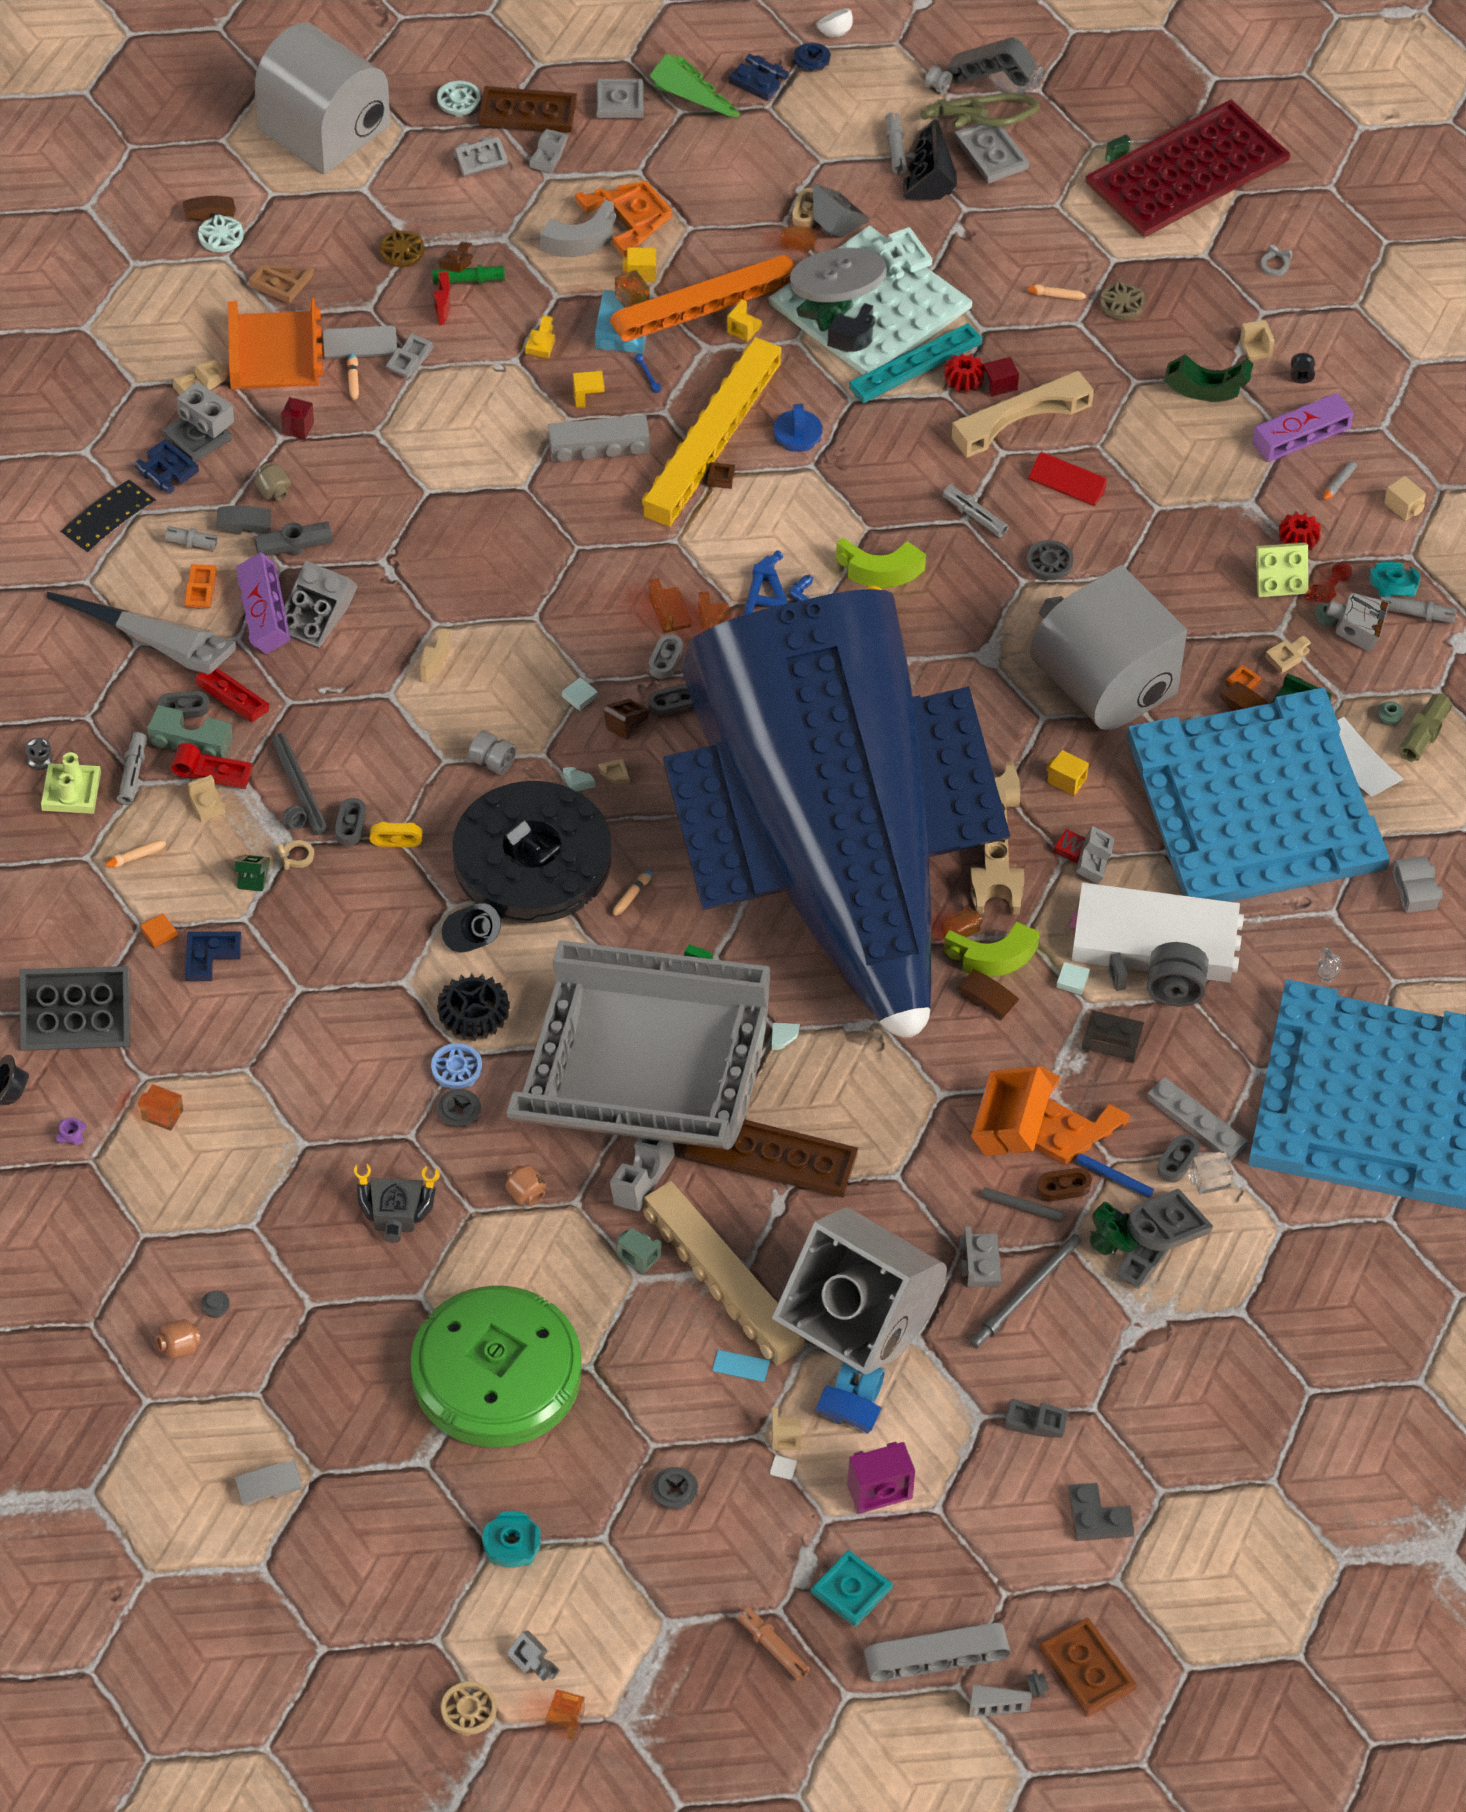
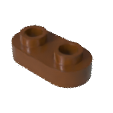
(1062, 1183)

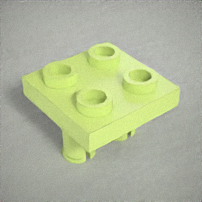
(1282, 569)
(71, 786)

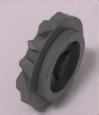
(463, 1099)
(676, 1477)

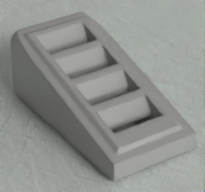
(998, 1701)

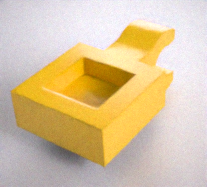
(542, 341)

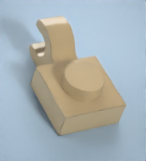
(1288, 655)

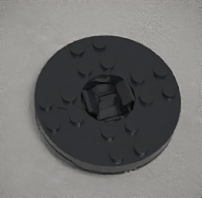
(532, 851)

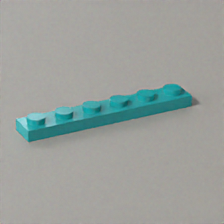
(915, 362)

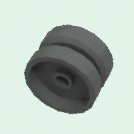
(1177, 974)

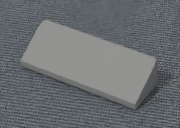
(359, 341)

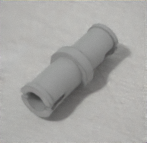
(191, 538)

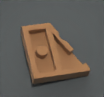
(280, 281)

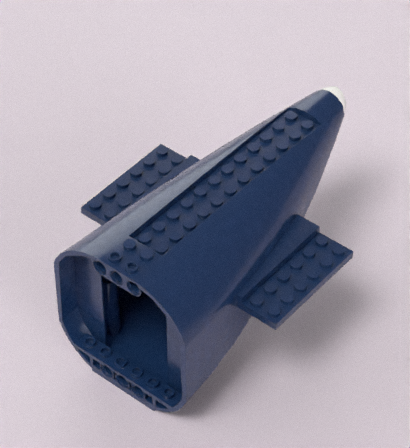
(832, 785)

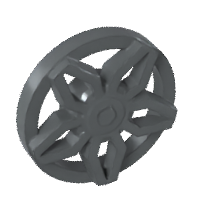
(1049, 560)

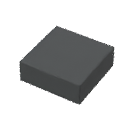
(1117, 971)

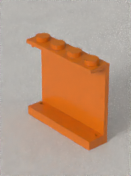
(274, 348)

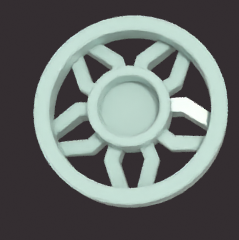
(458, 98)
(220, 233)

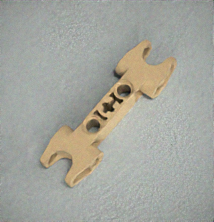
(996, 877)

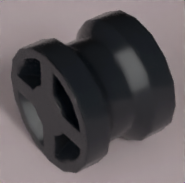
(1302, 368)

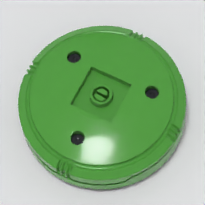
(496, 1366)

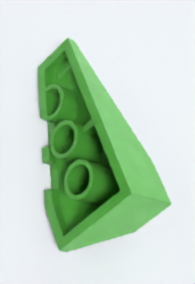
(684, 80)

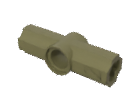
(1425, 727)

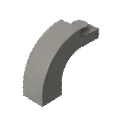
(579, 239)

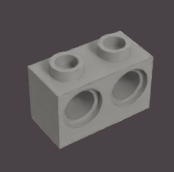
(205, 409)

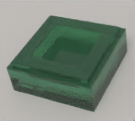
(1117, 148)

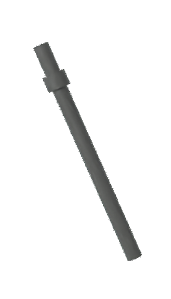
(993, 1324)

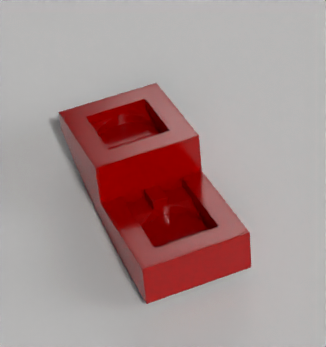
(442, 298)

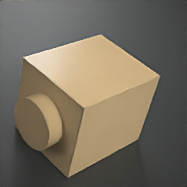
(1405, 498)

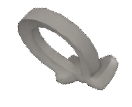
(1272, 252)

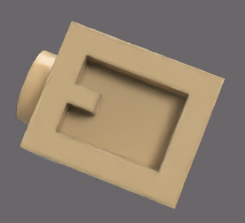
(205, 798)

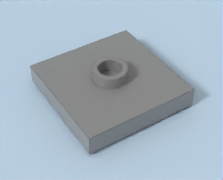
(620, 98)

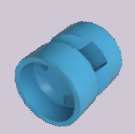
(868, 1385)

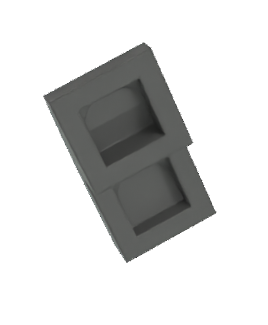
(236, 518)
(1140, 1265)
(1033, 1420)

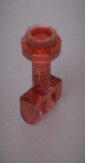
(1326, 592)

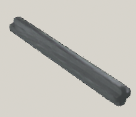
(299, 783)

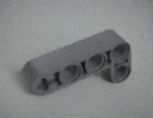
(1004, 55)

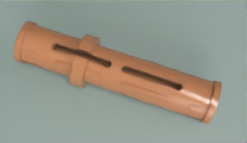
(765, 1635)

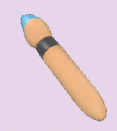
(352, 364)
(642, 880)

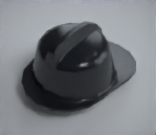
(471, 928)
(12, 1080)

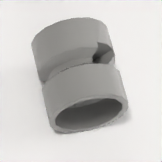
(489, 751)

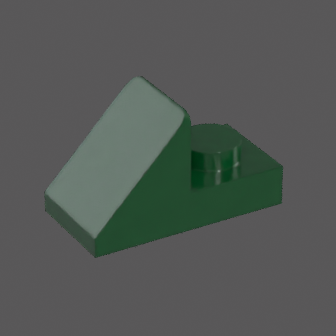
(252, 872)

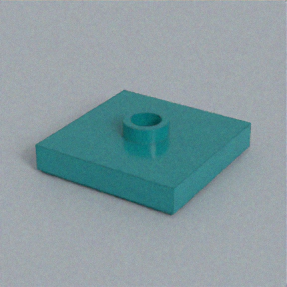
(851, 1588)

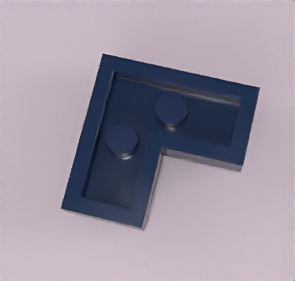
(207, 946)

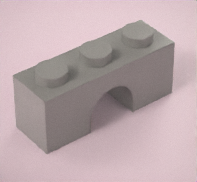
(635, 1182)

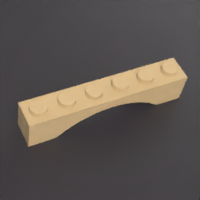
(1064, 396)

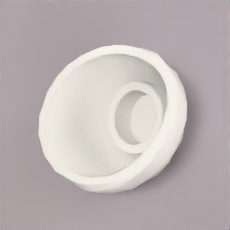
(836, 23)

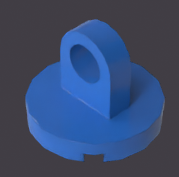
(797, 429)

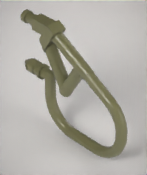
(973, 110)

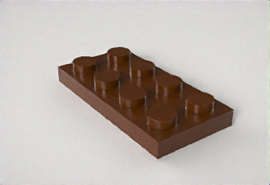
(527, 109)

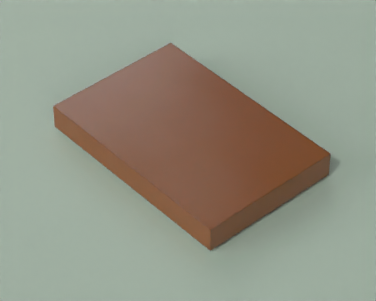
(1087, 1666)

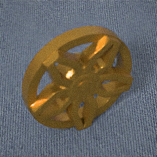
(402, 248)

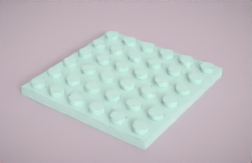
(905, 310)

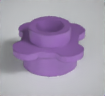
(68, 1125)

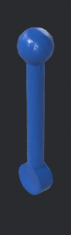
(656, 387)

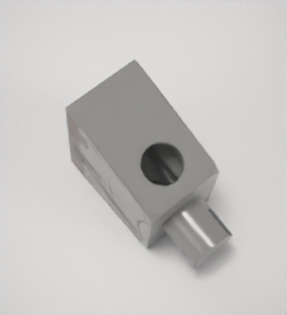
(1359, 619)

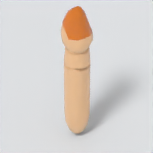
(1056, 292)
(119, 859)

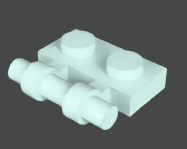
(909, 249)

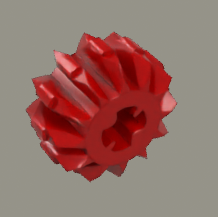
(964, 372)
(1299, 530)

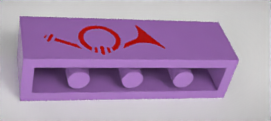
(1302, 427)
(263, 603)

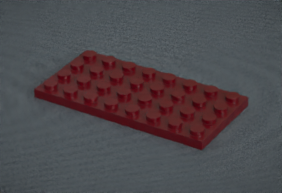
(1187, 168)

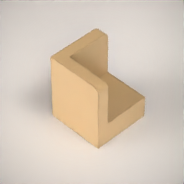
(1257, 340)
(785, 1432)

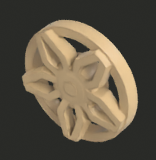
(468, 1708)

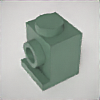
(638, 1249)

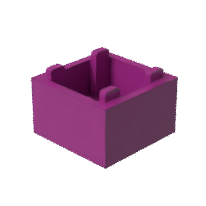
(881, 1477)

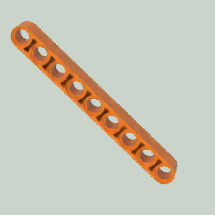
(702, 298)

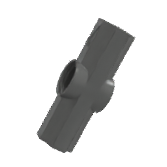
(293, 538)

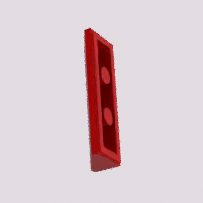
(1068, 478)

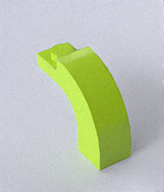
(881, 570)
(997, 957)

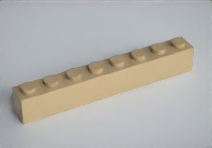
(721, 1271)

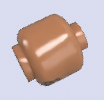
(525, 1185)
(178, 1338)

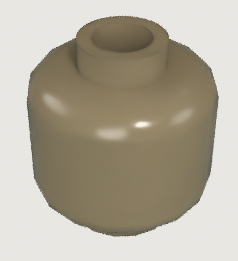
(272, 481)

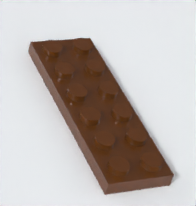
(784, 1158)

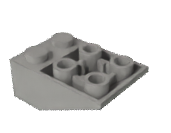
(317, 603)

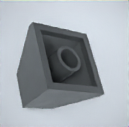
(835, 212)

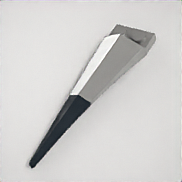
(186, 644)

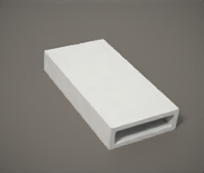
(1140, 920)

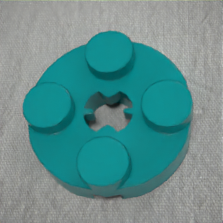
(1393, 579)
(516, 1554)

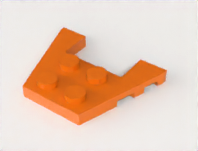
(636, 206)
(1068, 1134)

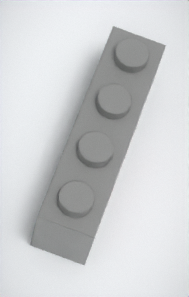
(598, 438)

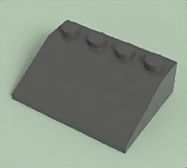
(75, 1008)

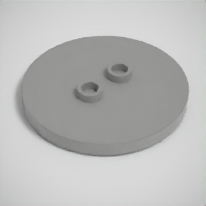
(838, 274)

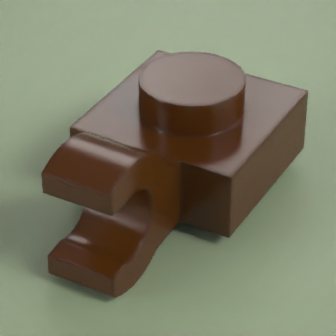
(457, 259)

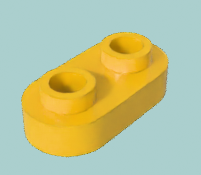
(396, 834)

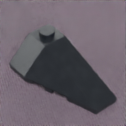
(932, 168)

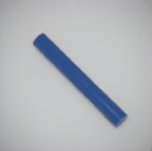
(1115, 1175)

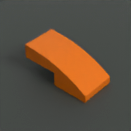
(201, 586)

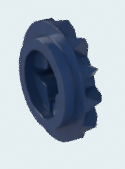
(812, 50)

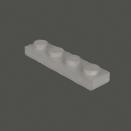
(1196, 1119)

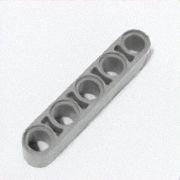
(937, 1652)

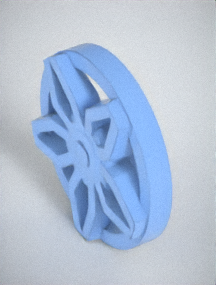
(456, 1066)

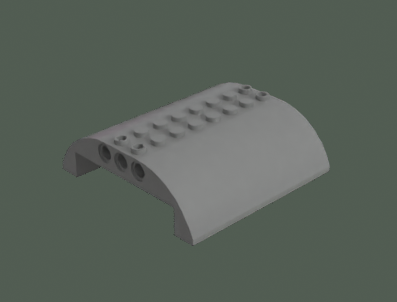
(647, 1046)

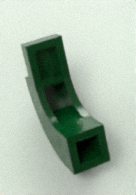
(1207, 384)

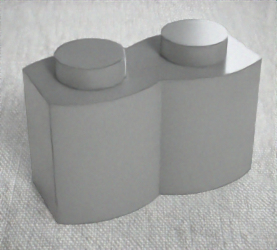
(1417, 884)

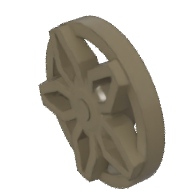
(1122, 300)

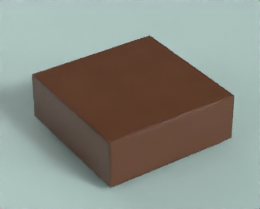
(721, 475)

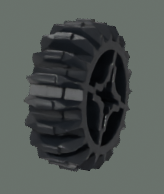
(470, 998)

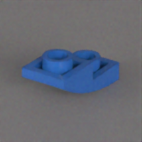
(846, 1406)

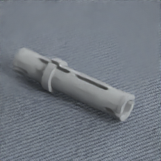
(895, 137)
(967, 505)
(1421, 609)
(133, 760)

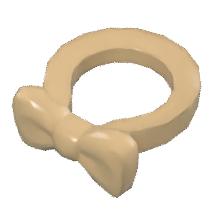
(282, 851)

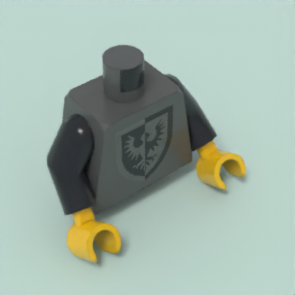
(396, 1203)

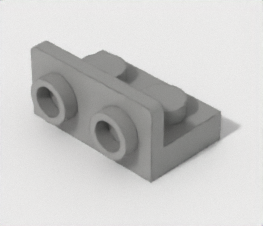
(481, 156)
(981, 1259)

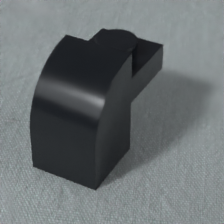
(850, 333)

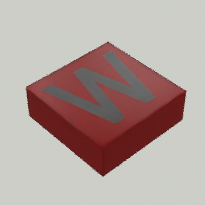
(1069, 845)

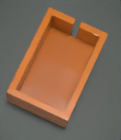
(1011, 1111)

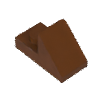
(622, 716)

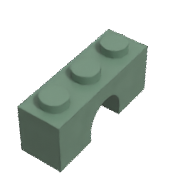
(168, 731)

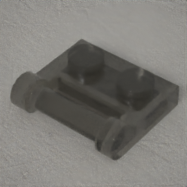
(1112, 1030)

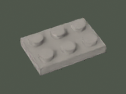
(991, 151)

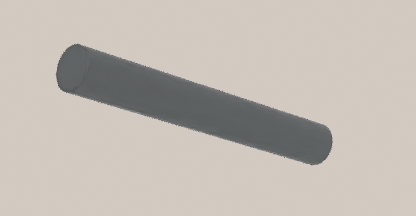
(1022, 1204)

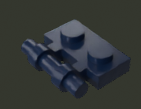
(755, 82)
(170, 460)

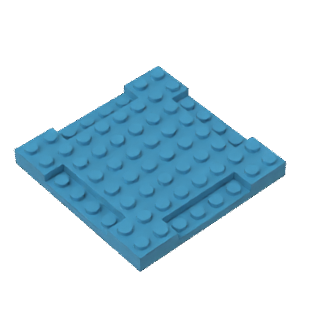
(1257, 799)
(1365, 1097)

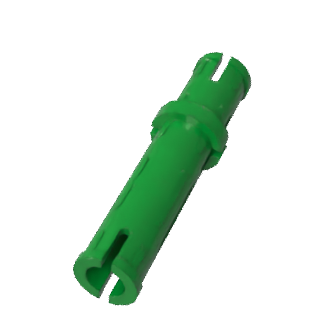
(476, 274)

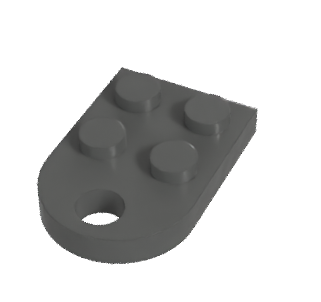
(1169, 1219)

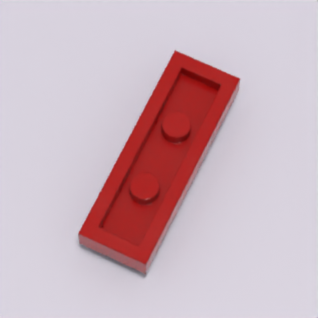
(233, 694)

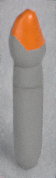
(1331, 490)

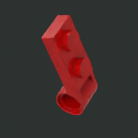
(192, 764)

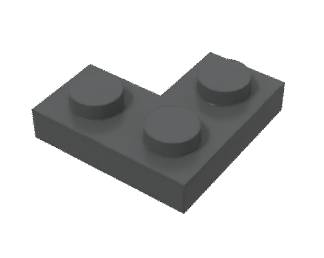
(1092, 1520)

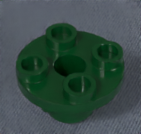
(1111, 1231)

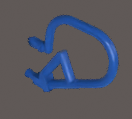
(765, 571)

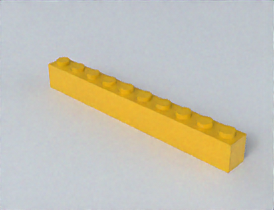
(711, 432)

